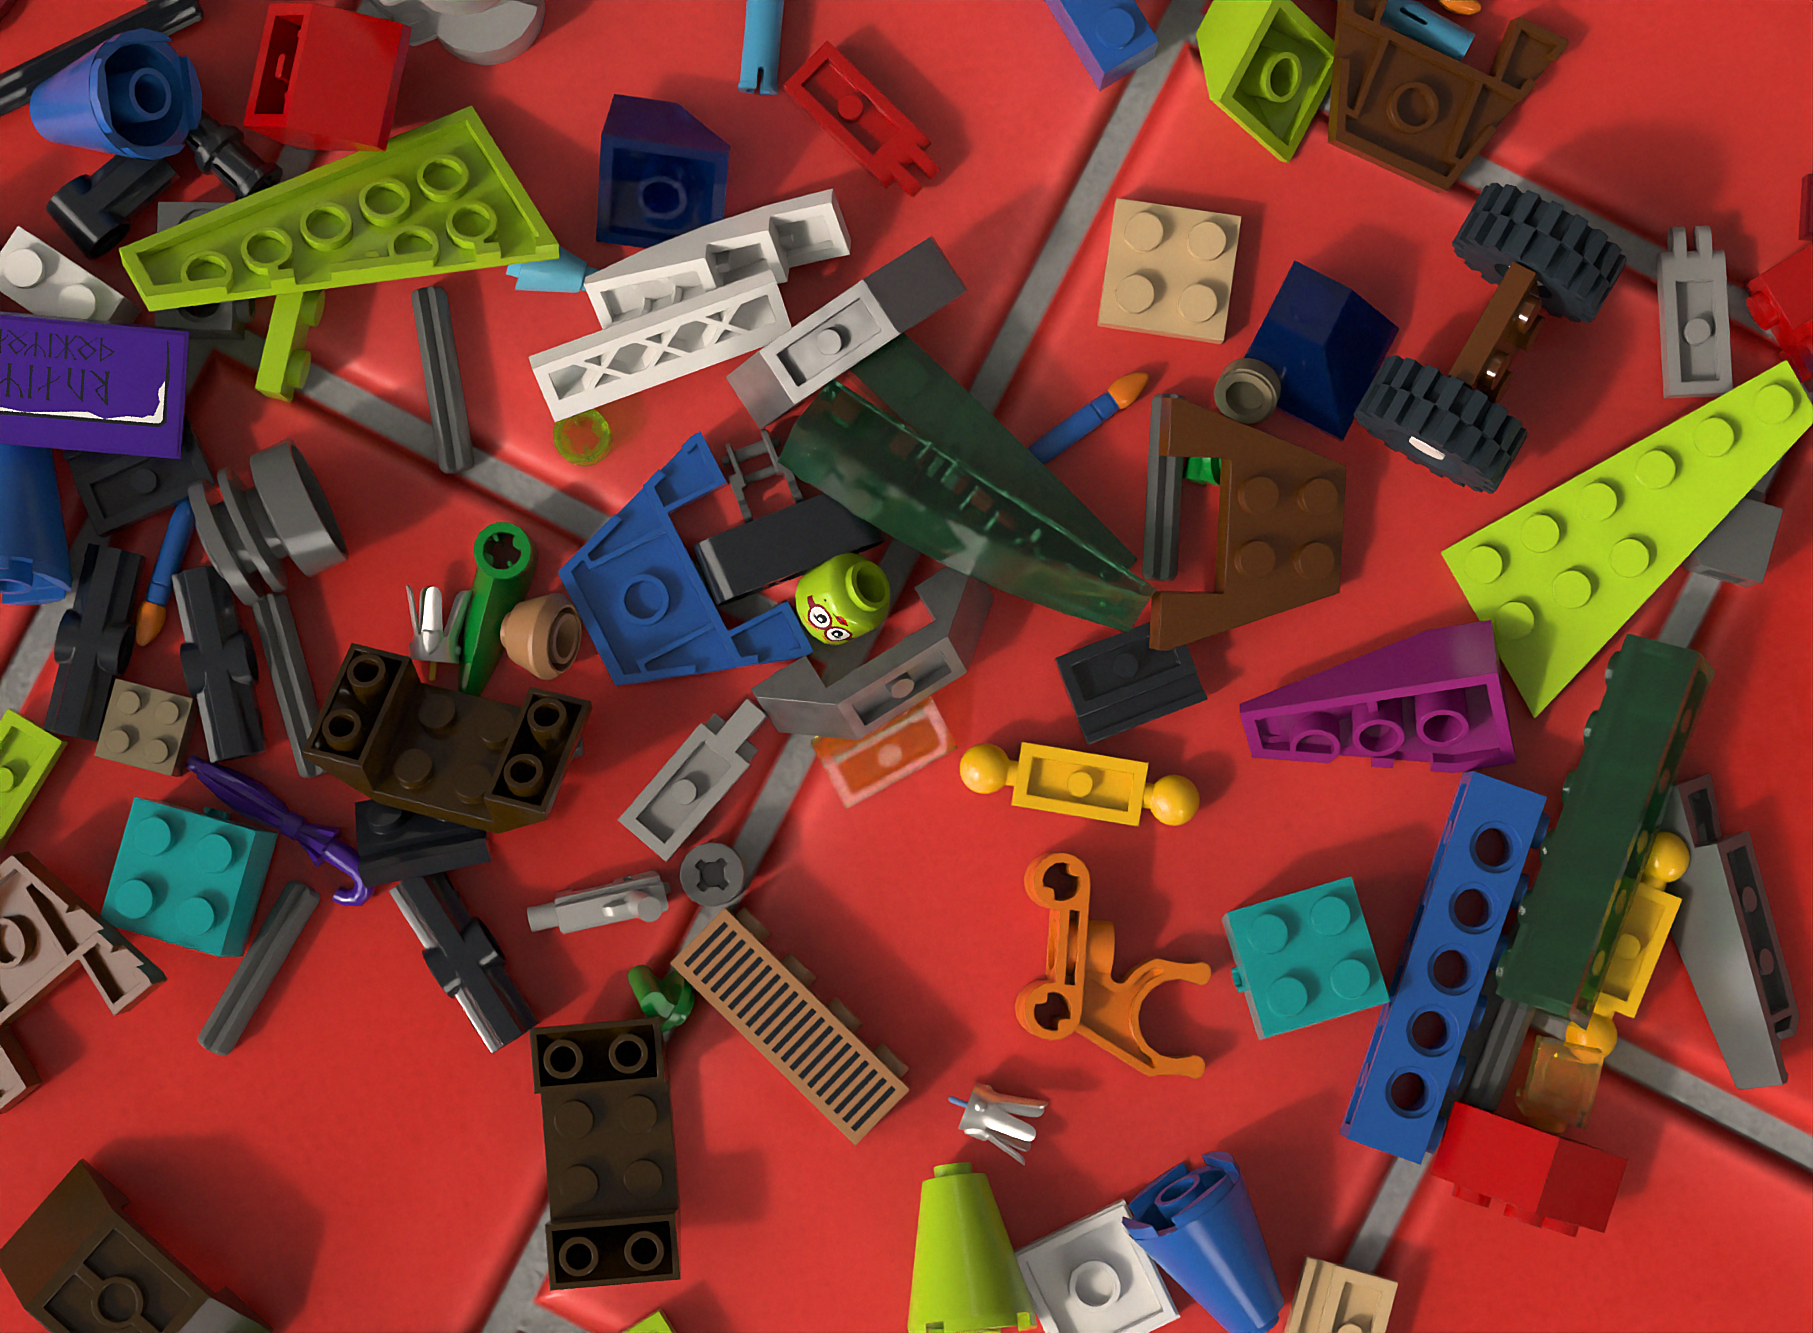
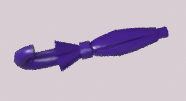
(259, 804)

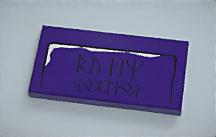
(92, 385)

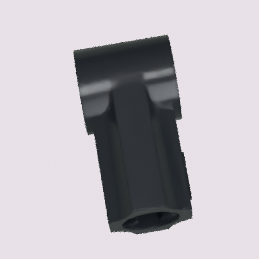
(100, 207)

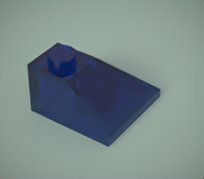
(658, 173)
(1322, 348)

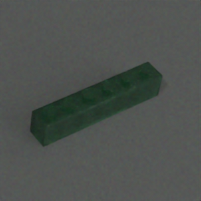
(1604, 830)

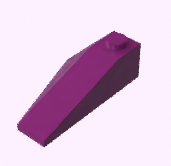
(1414, 700)

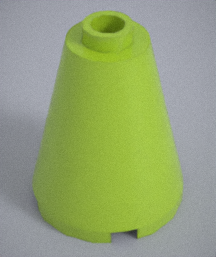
(964, 1260)

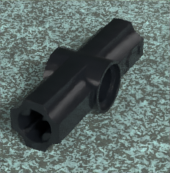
(94, 641)
(219, 665)
(465, 958)

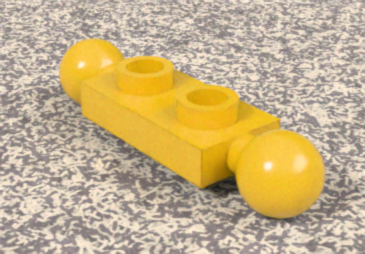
(1079, 784)
(1638, 945)

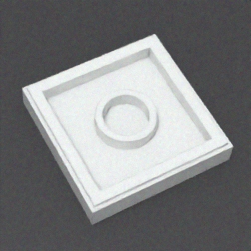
(1095, 1278)

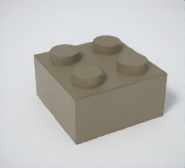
(147, 728)

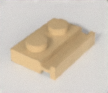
(1339, 1299)

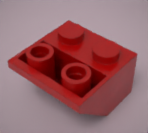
(327, 78)

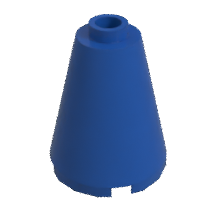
(122, 98)
(32, 528)
(1210, 1242)

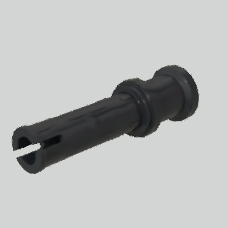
(223, 153)

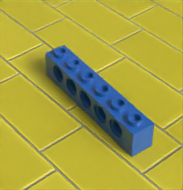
(1392, 1051)

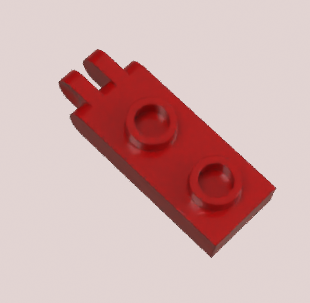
(861, 119)

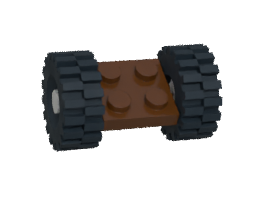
(1539, 262)

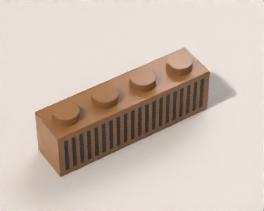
(791, 1024)

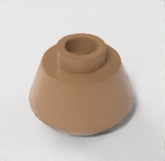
(543, 635)

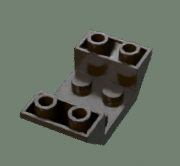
(442, 747)
(608, 1153)
(97, 1271)

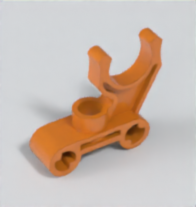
(1080, 974)

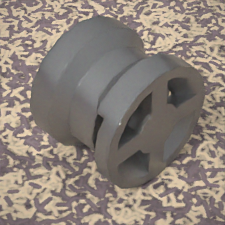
(721, 873)

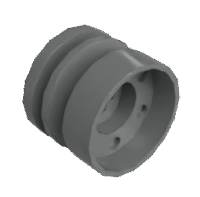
(267, 522)

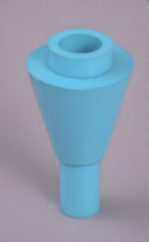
(553, 275)

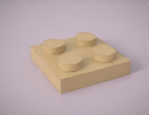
(1169, 271)

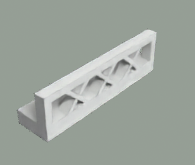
(661, 345)

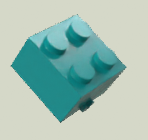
(188, 877)
(1304, 958)

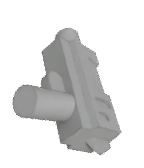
(624, 899)

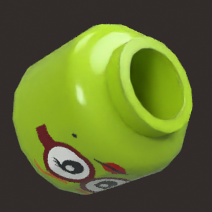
(843, 598)

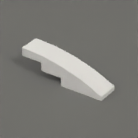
(720, 254)

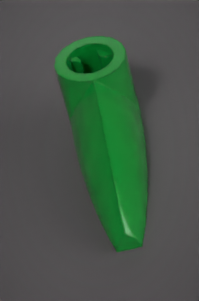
(493, 596)

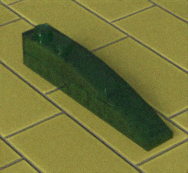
(936, 406)
(953, 511)

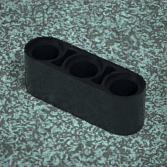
(781, 547)

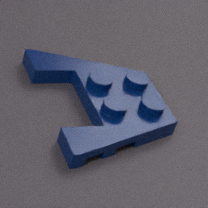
(648, 598)

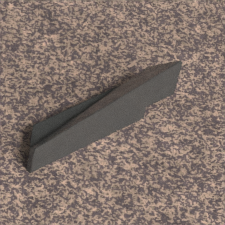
(1730, 939)

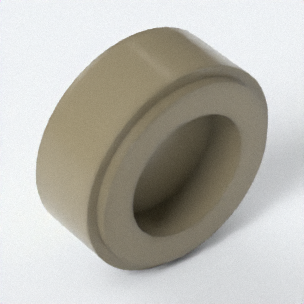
(1247, 391)

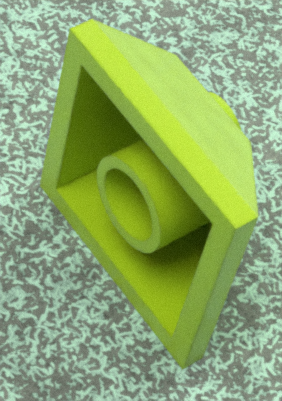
(1266, 68)

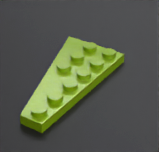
(418, 209)
(1598, 546)

